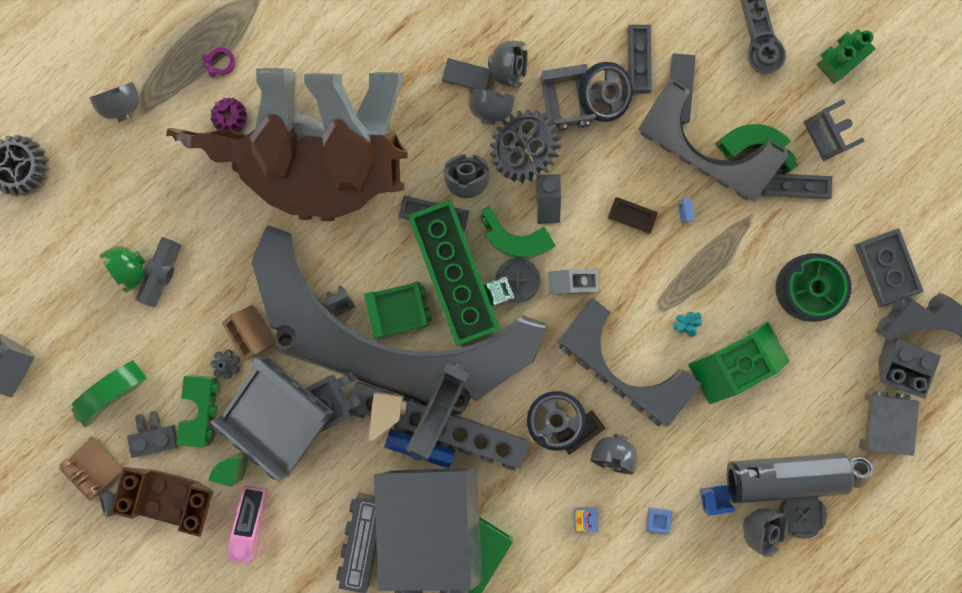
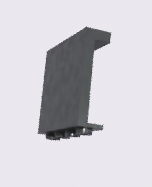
(273, 419)

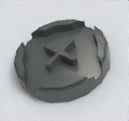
(522, 278)
(804, 516)

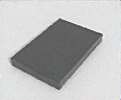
(889, 267)

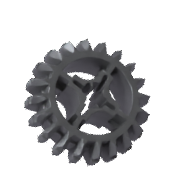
(29, 170)

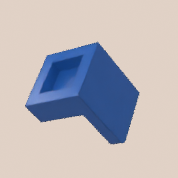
(716, 500)

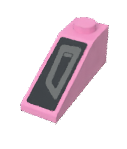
(247, 525)

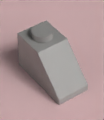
(573, 281)

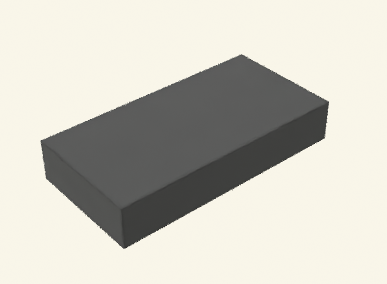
(466, 74)

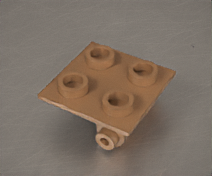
(90, 469)

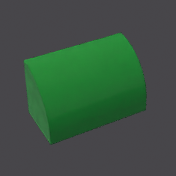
(230, 470)

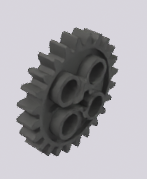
(543, 136)

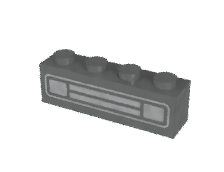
(360, 547)

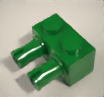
(847, 55)

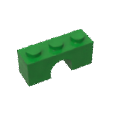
(203, 392)

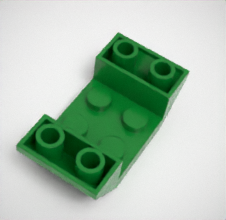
(739, 364)

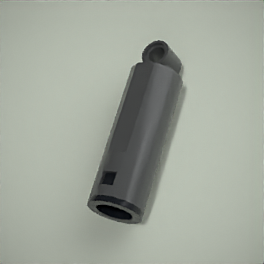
(795, 477)

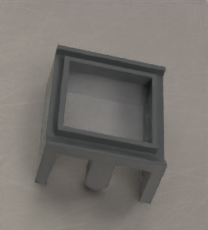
(827, 133)

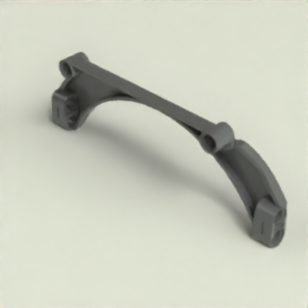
(333, 346)

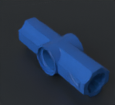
(399, 442)

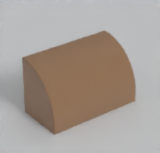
(248, 332)

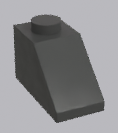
(548, 198)

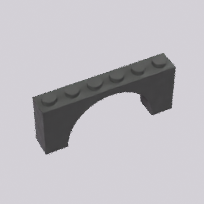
(745, 175)
(659, 400)

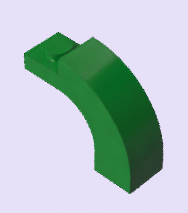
(754, 137)
(515, 246)
(106, 392)

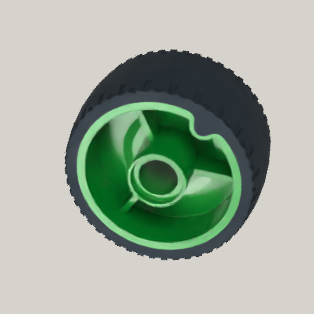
(796, 292)

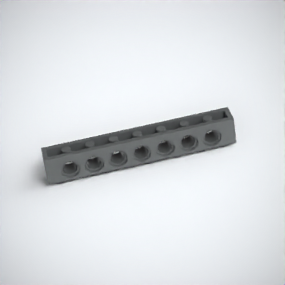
(511, 460)

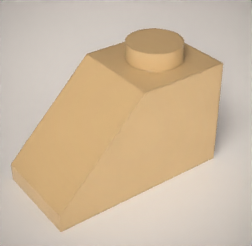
(385, 413)

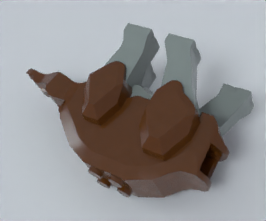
(310, 162)

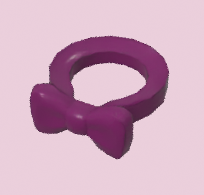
(212, 71)

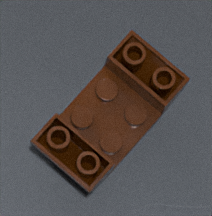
(163, 498)

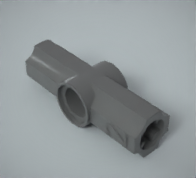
(158, 272)

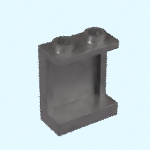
(891, 424)

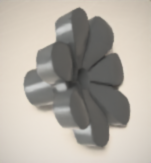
(225, 364)

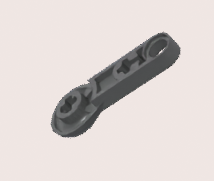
(762, 39)

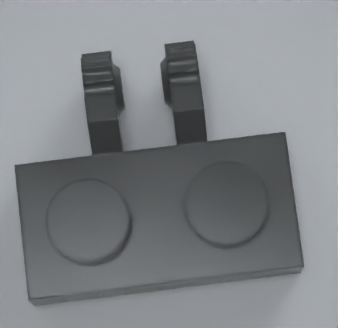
(153, 440)

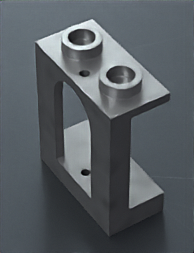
(559, 75)

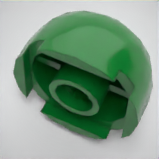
(124, 266)

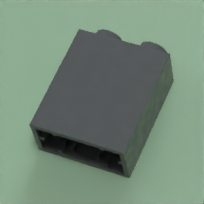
(428, 530)

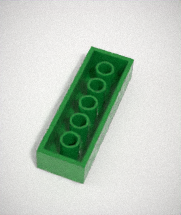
(453, 272)

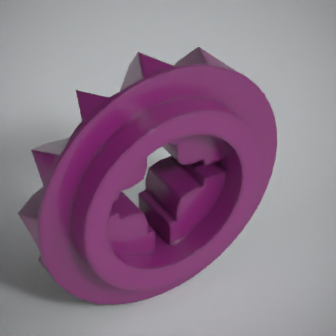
(237, 110)

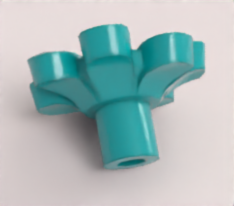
(688, 323)

